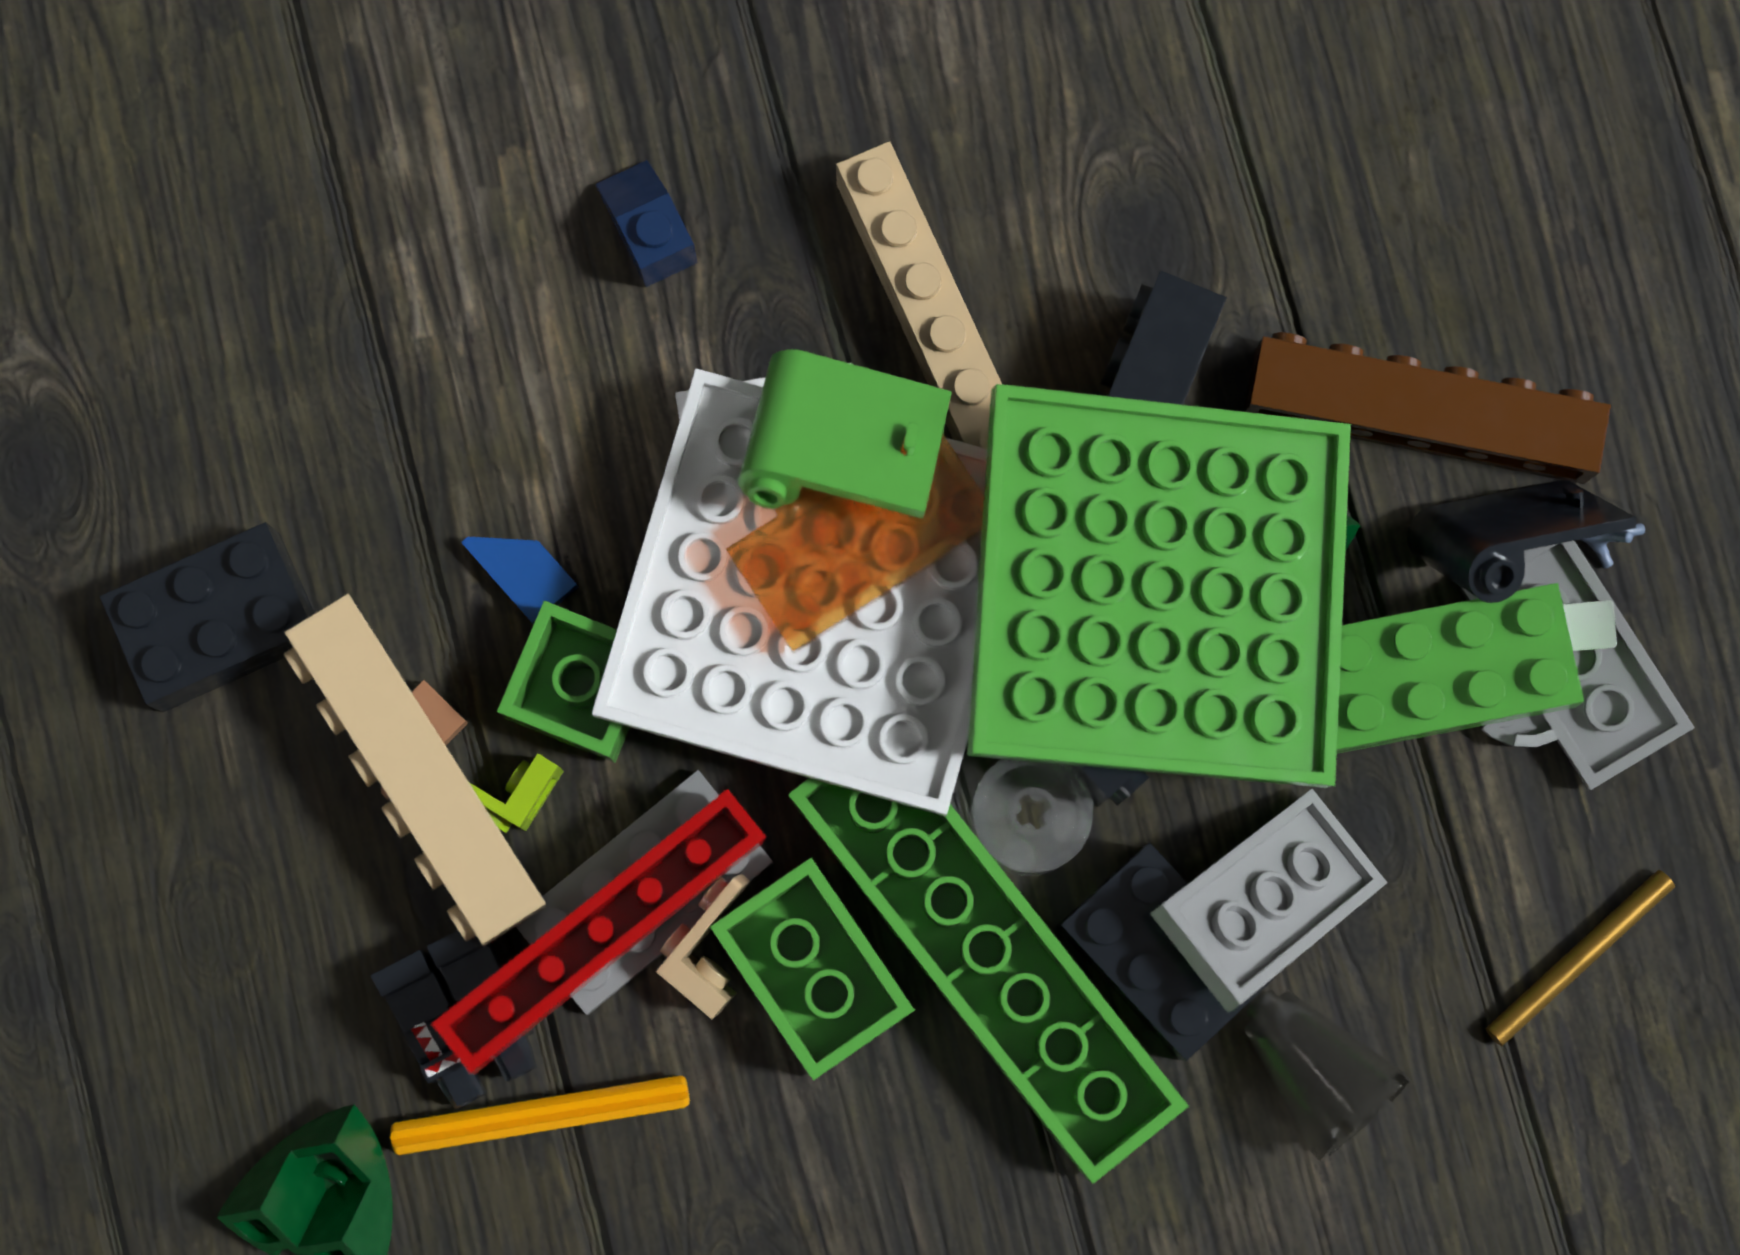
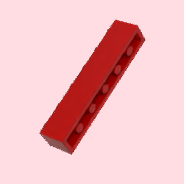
(599, 932)

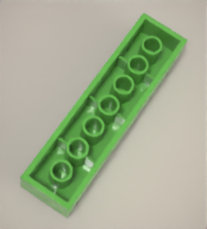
(999, 971)

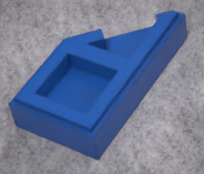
(522, 571)

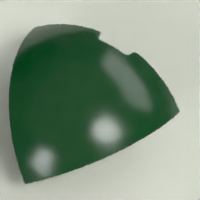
(317, 1192)

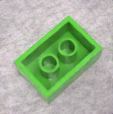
(812, 968)

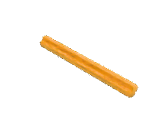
(539, 1115)

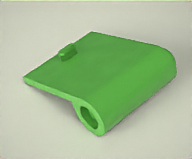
(843, 435)

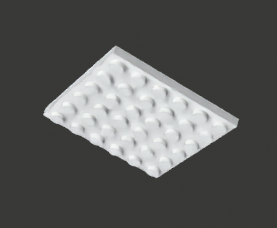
(701, 663)

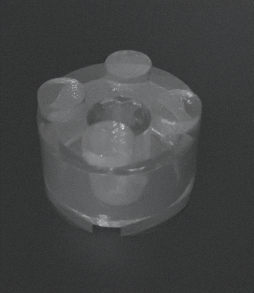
(1022, 847)

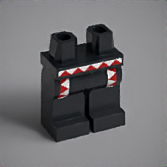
(421, 997)

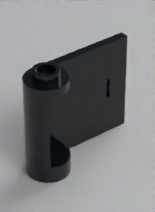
(1485, 537)

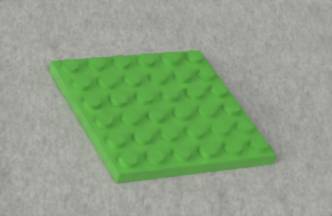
(1160, 588)

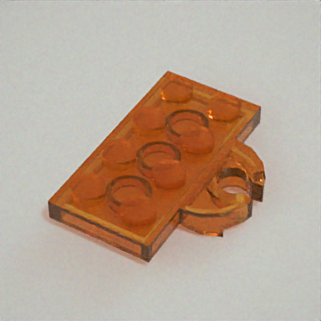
(839, 555)

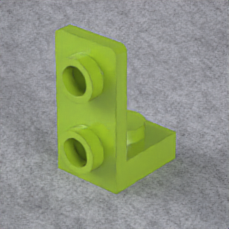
(529, 789)

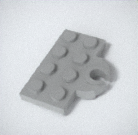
(1626, 700)

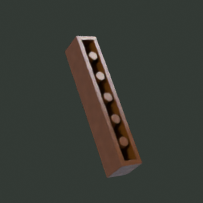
(1431, 409)

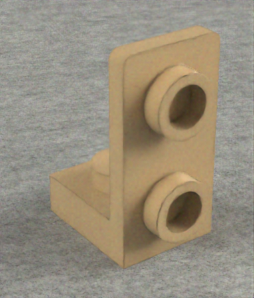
(702, 979)

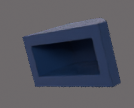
(648, 223)

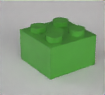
(560, 681)

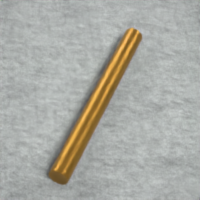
(1580, 957)

